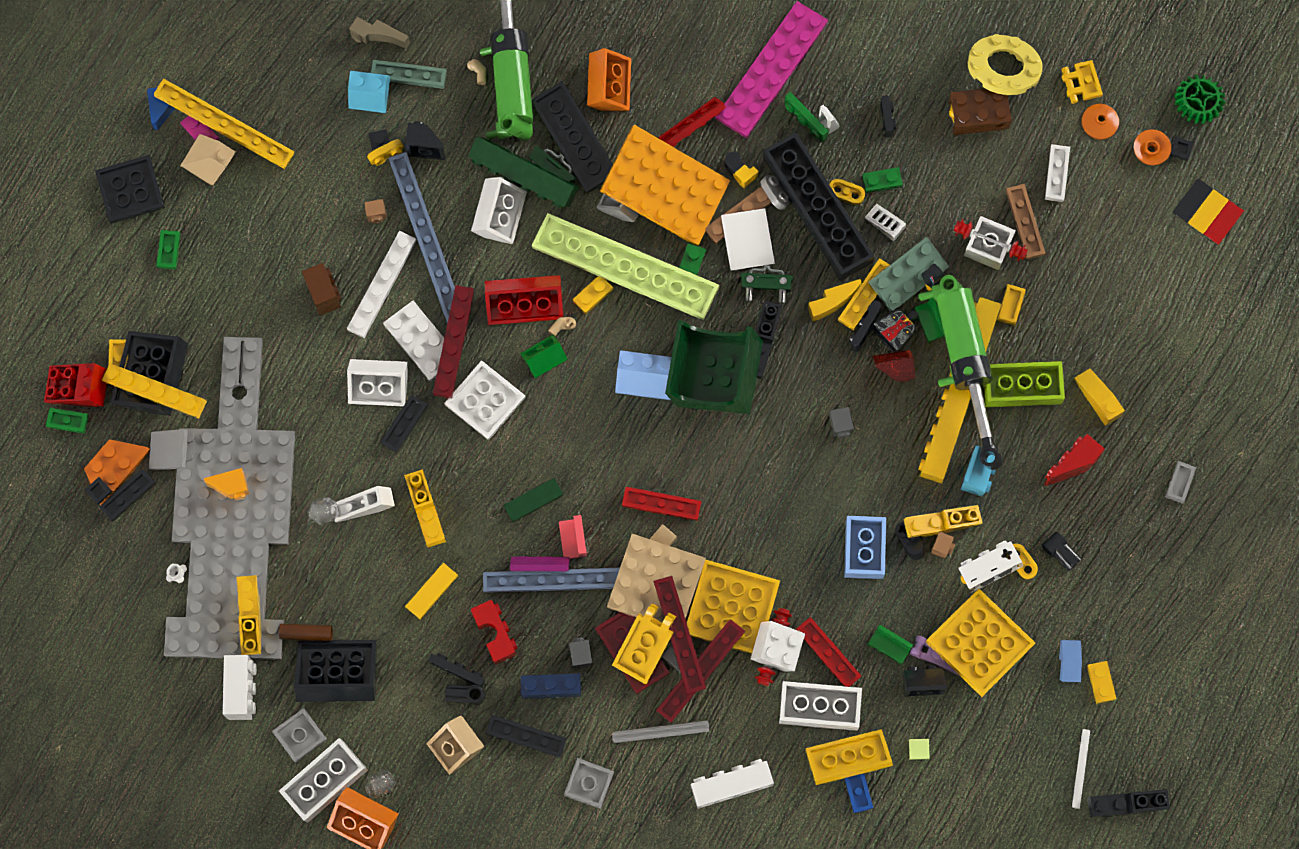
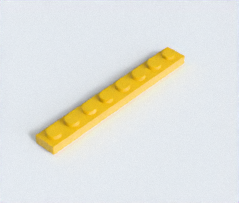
(224, 123)

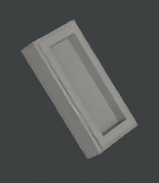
(1180, 482)

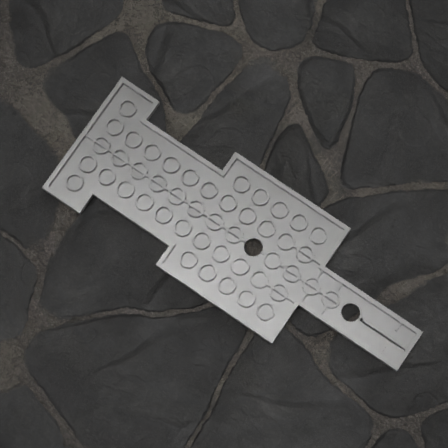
(229, 534)

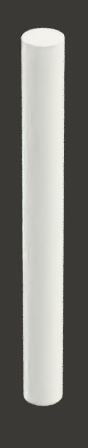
(1081, 769)

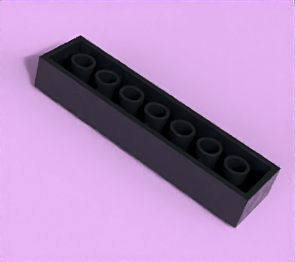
(818, 206)

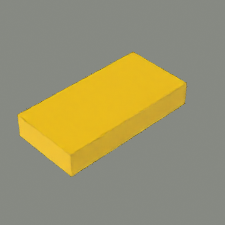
(1011, 304)

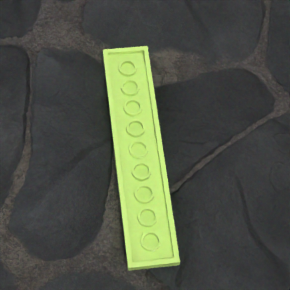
(625, 266)

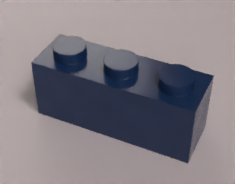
(550, 686)

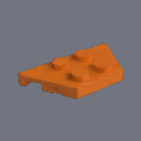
(115, 463)

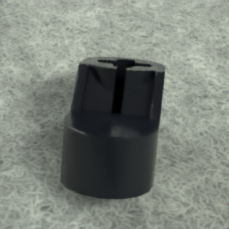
(914, 548)

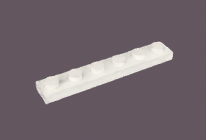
(381, 284)

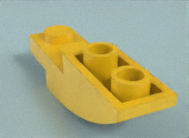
(425, 508)
(944, 521)
(249, 615)

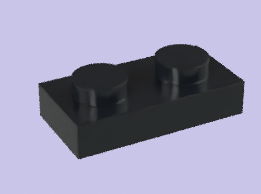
(886, 109)

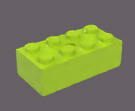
(1042, 382)

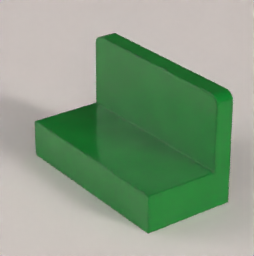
(930, 320)
(544, 356)
(890, 644)

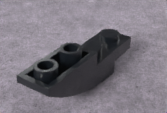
(766, 330)
(1128, 803)

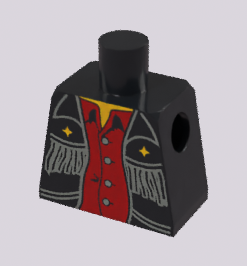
(896, 329)

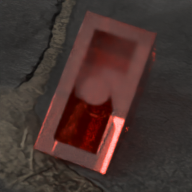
(896, 365)

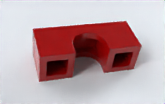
(488, 616)

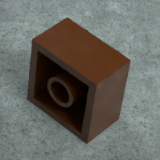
(322, 289)

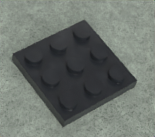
(129, 189)

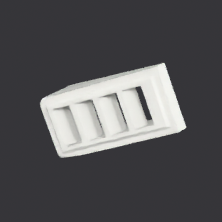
(827, 119)
(889, 216)

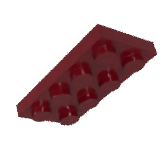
(613, 634)

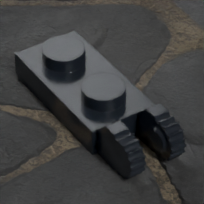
(865, 325)

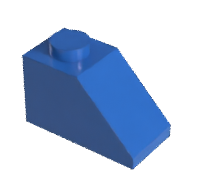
(158, 109)

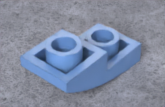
(1071, 660)

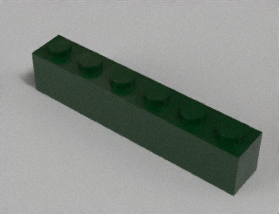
(523, 172)

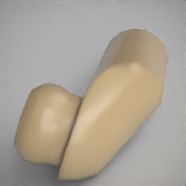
(480, 69)
(562, 323)

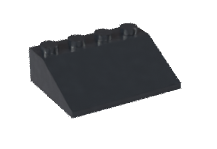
(153, 357)
(335, 671)

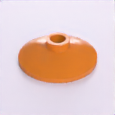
(1096, 128)
(1156, 140)

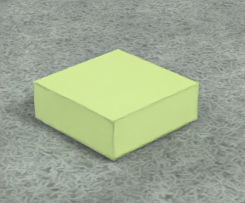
(918, 749)

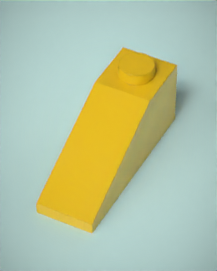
(1099, 397)

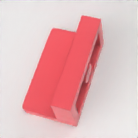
(573, 538)

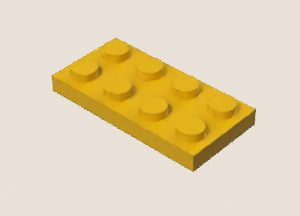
(849, 757)

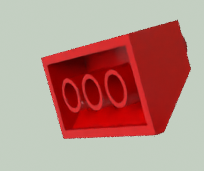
(523, 300)

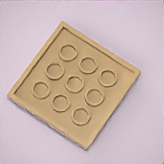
(647, 562)

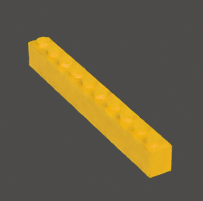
(954, 407)

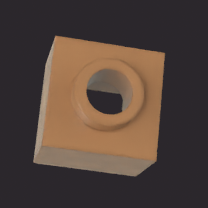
(375, 211)
(943, 545)

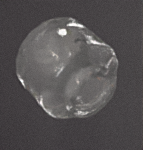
(323, 510)
(380, 784)

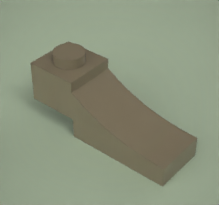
(364, 32)

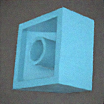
(368, 91)
(977, 475)

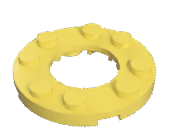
(998, 83)

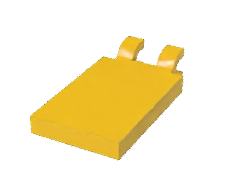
(644, 645)

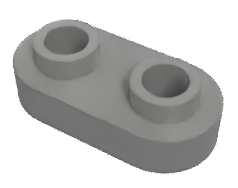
(775, 192)

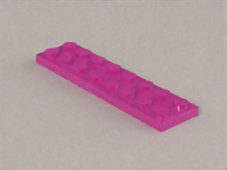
(772, 69)

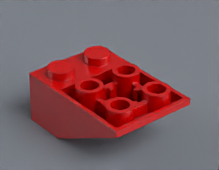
(76, 385)
(1078, 461)

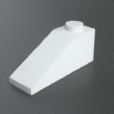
(365, 503)

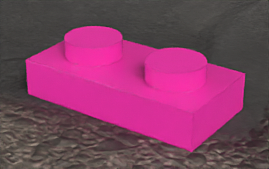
(195, 128)

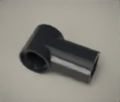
(1057, 547)
(463, 693)

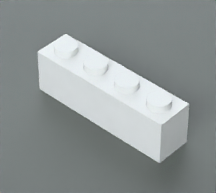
(731, 784)

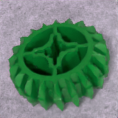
(1186, 103)

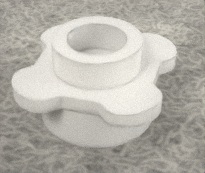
(172, 569)

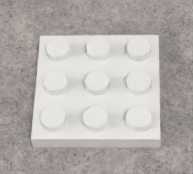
(485, 400)

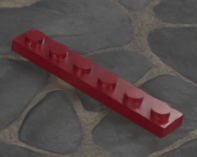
(453, 341)
(681, 637)
(708, 662)

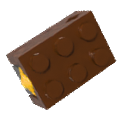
(978, 111)

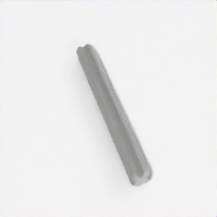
(660, 731)

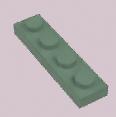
(411, 73)

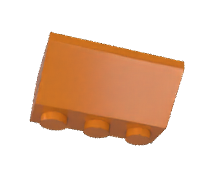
(609, 81)
(362, 820)

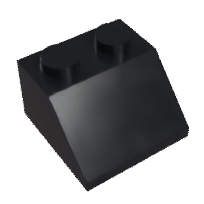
(423, 143)
(924, 681)

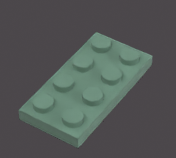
(904, 276)

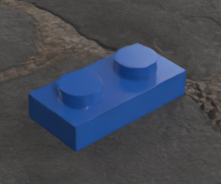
(858, 793)

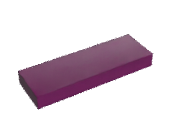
(539, 563)

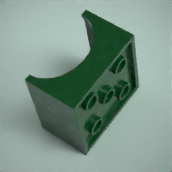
(714, 369)

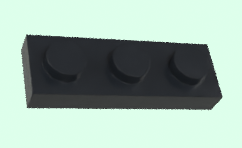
(404, 424)
(127, 495)
(456, 669)

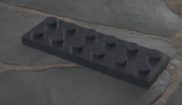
(573, 136)

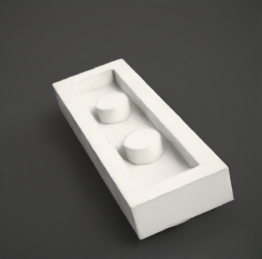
(1057, 173)

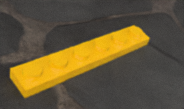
(154, 390)

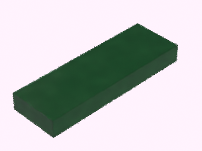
(533, 500)

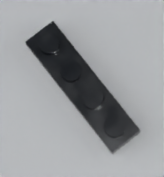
(526, 736)

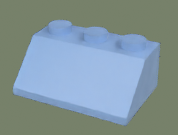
(642, 374)

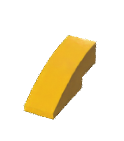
(833, 300)

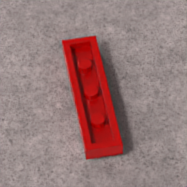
(692, 122)
(661, 503)
(829, 653)

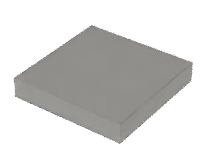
(168, 450)
(299, 735)
(589, 783)

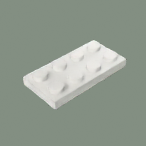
(417, 338)

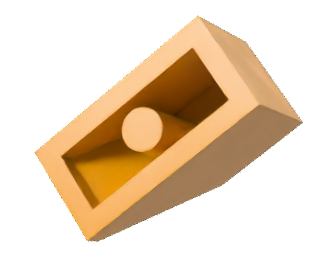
(230, 484)

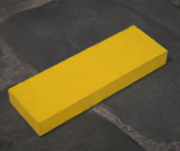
(431, 591)

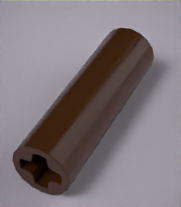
(305, 632)

